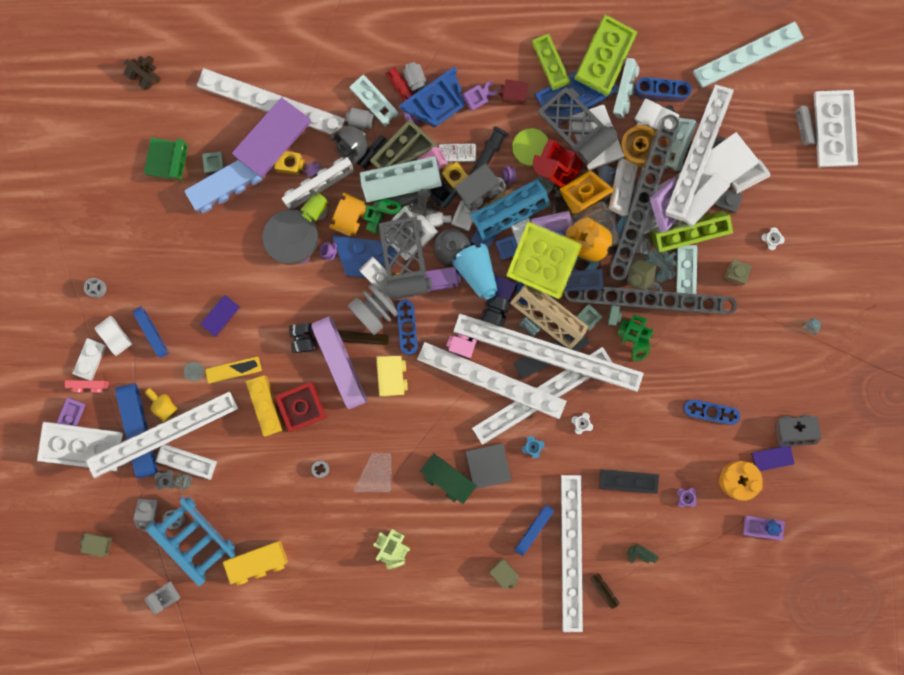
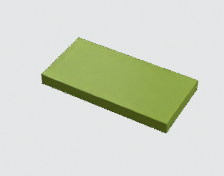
(605, 55)

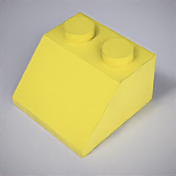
(391, 376)

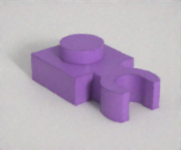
(477, 96)

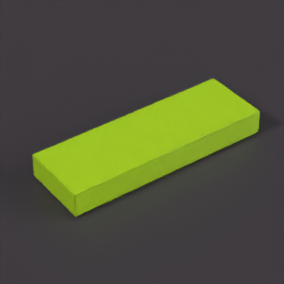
(550, 61)

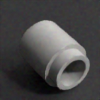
(414, 76)
(359, 118)

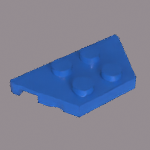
(437, 100)
(356, 252)

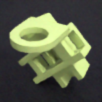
(392, 546)

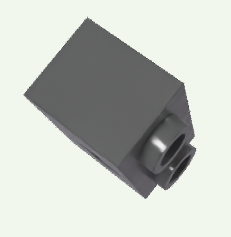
(789, 436)

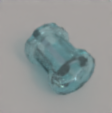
(530, 326)

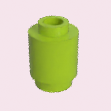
(314, 207)

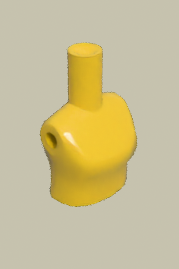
(161, 406)

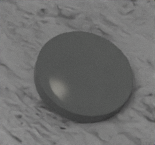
(290, 237)

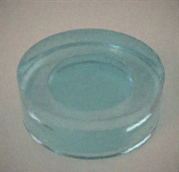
(193, 371)

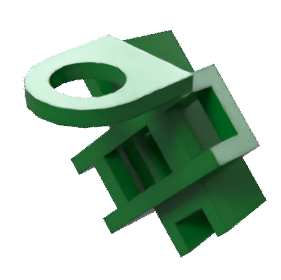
(374, 214)
(641, 340)

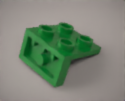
(166, 158)

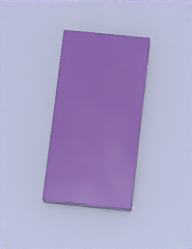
(271, 137)

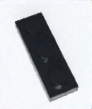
(628, 481)

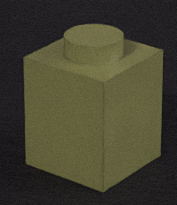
(737, 272)
(641, 274)
(95, 544)
(504, 574)

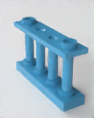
(184, 558)

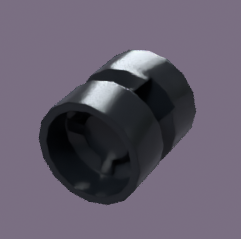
(495, 311)
(302, 338)

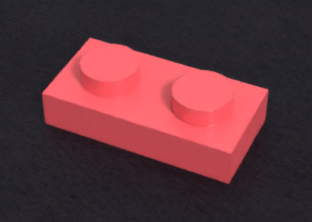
(94, 386)

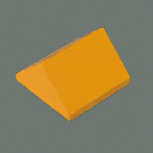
(584, 191)

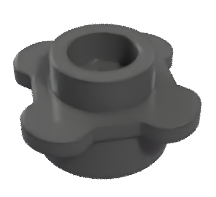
(159, 476)

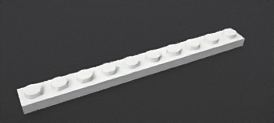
(548, 353)

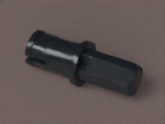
(375, 147)

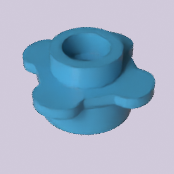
(538, 446)

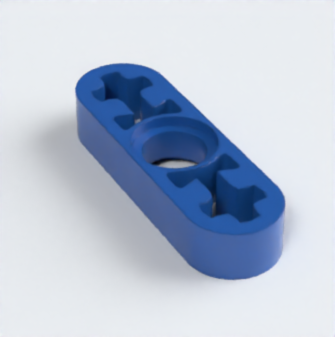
(400, 322)
(150, 332)
(696, 414)
(534, 530)

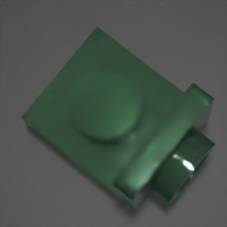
(645, 554)

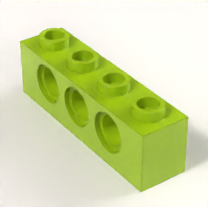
(681, 234)

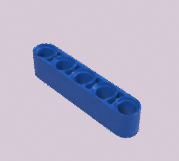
(135, 424)

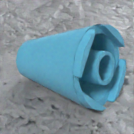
(477, 270)

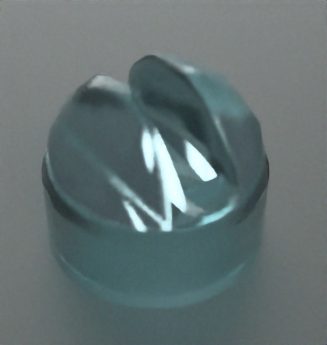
(812, 326)
(187, 481)

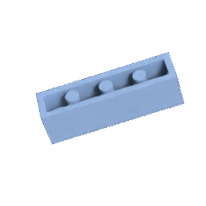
(220, 186)

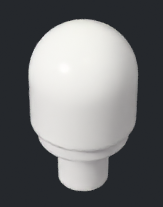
(438, 219)

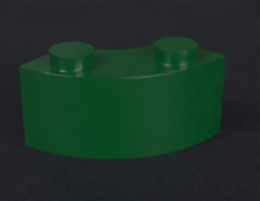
(447, 478)

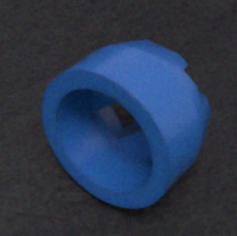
(773, 528)

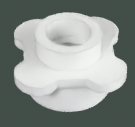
(779, 239)
(587, 424)

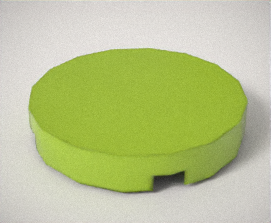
(527, 144)

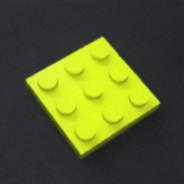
(544, 259)

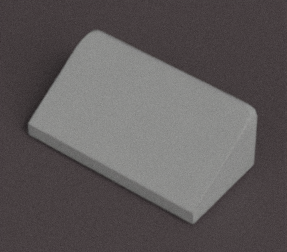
(806, 126)

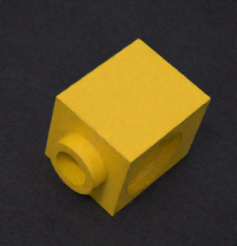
(280, 165)
(451, 168)

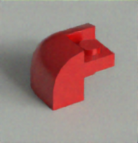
(557, 164)

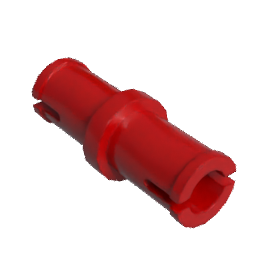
(399, 84)

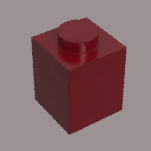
(514, 92)

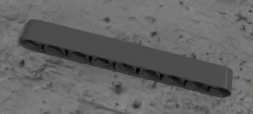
(649, 190)
(717, 301)

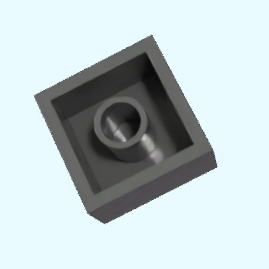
(477, 187)

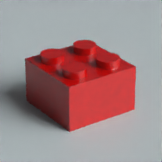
(301, 407)

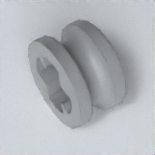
(318, 463)

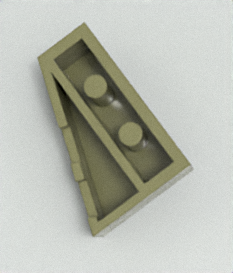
(403, 147)

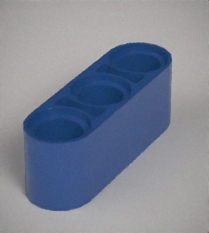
(671, 86)

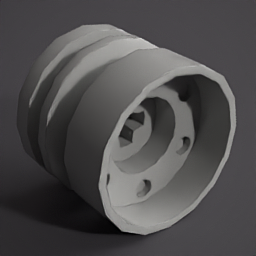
(373, 309)

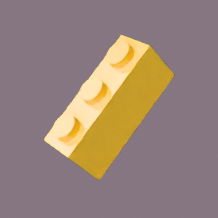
(265, 406)
(255, 563)

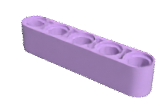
(339, 362)

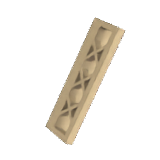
(552, 312)

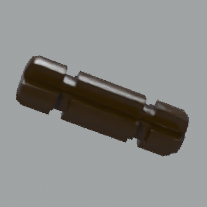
(605, 591)

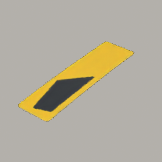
(233, 370)

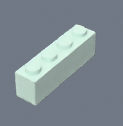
(400, 179)

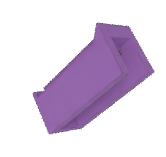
(444, 278)

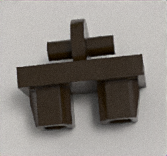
(144, 70)

